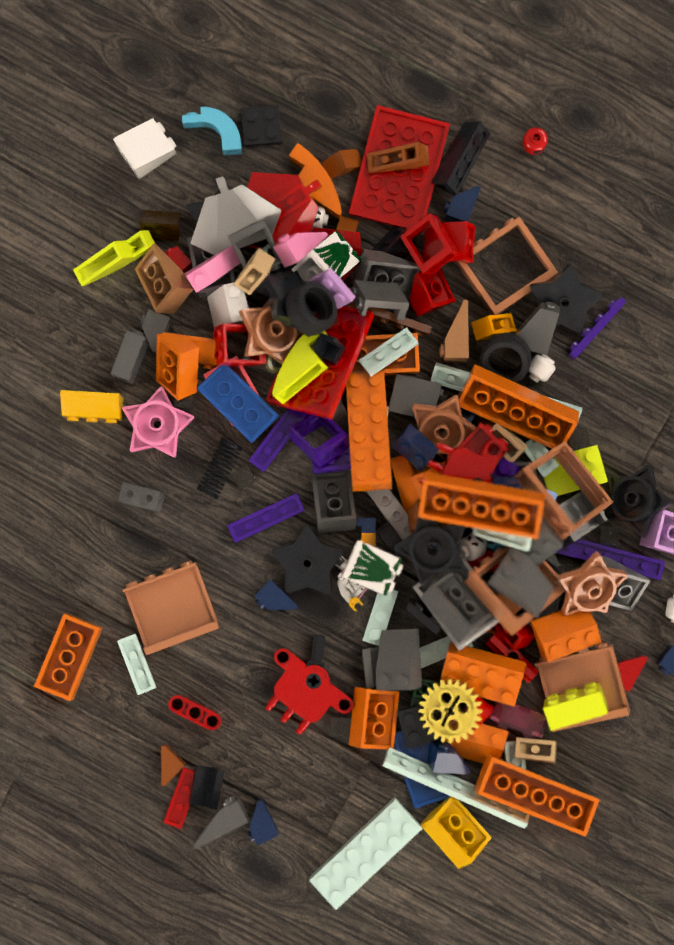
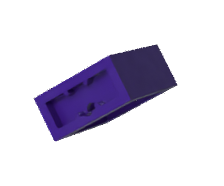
(327, 450)

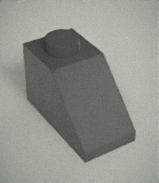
(154, 324)

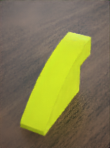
(114, 257)
(298, 369)

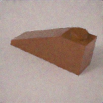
(398, 158)

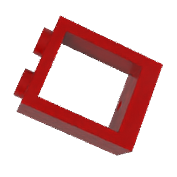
(442, 257)
(220, 352)

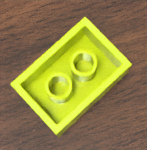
(575, 705)

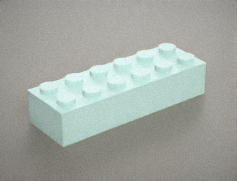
(365, 853)

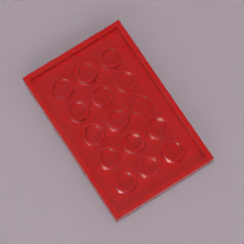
(398, 195)
(325, 391)

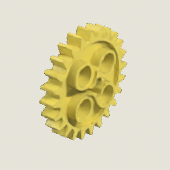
(465, 720)

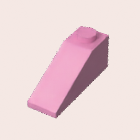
(297, 246)
(212, 268)

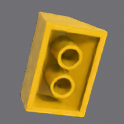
(91, 406)
(456, 832)

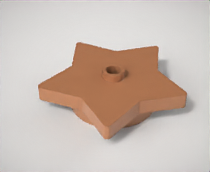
(267, 334)
(446, 416)
(590, 586)

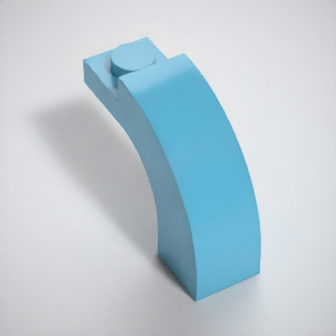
(220, 123)

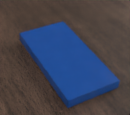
(238, 402)
(419, 793)

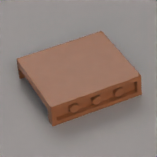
(171, 607)
(583, 667)

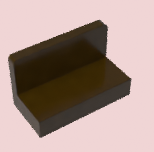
(161, 224)

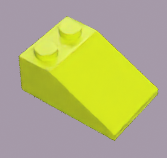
(562, 483)

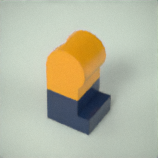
(368, 530)

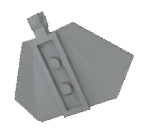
(229, 213)

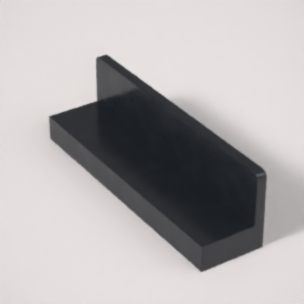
(461, 156)

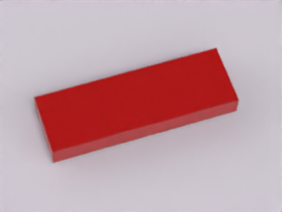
(179, 803)

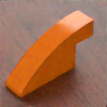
(311, 171)

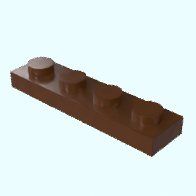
(385, 317)

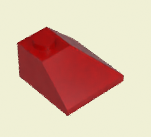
(430, 293)

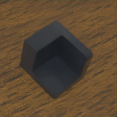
(328, 348)

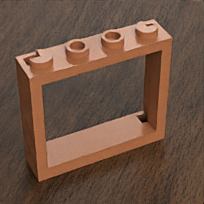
(523, 292)
(581, 476)
(494, 604)

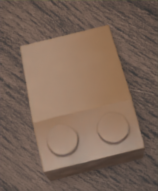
(163, 281)
(456, 344)

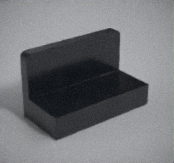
(393, 244)
(206, 786)

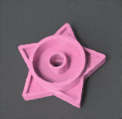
(145, 415)

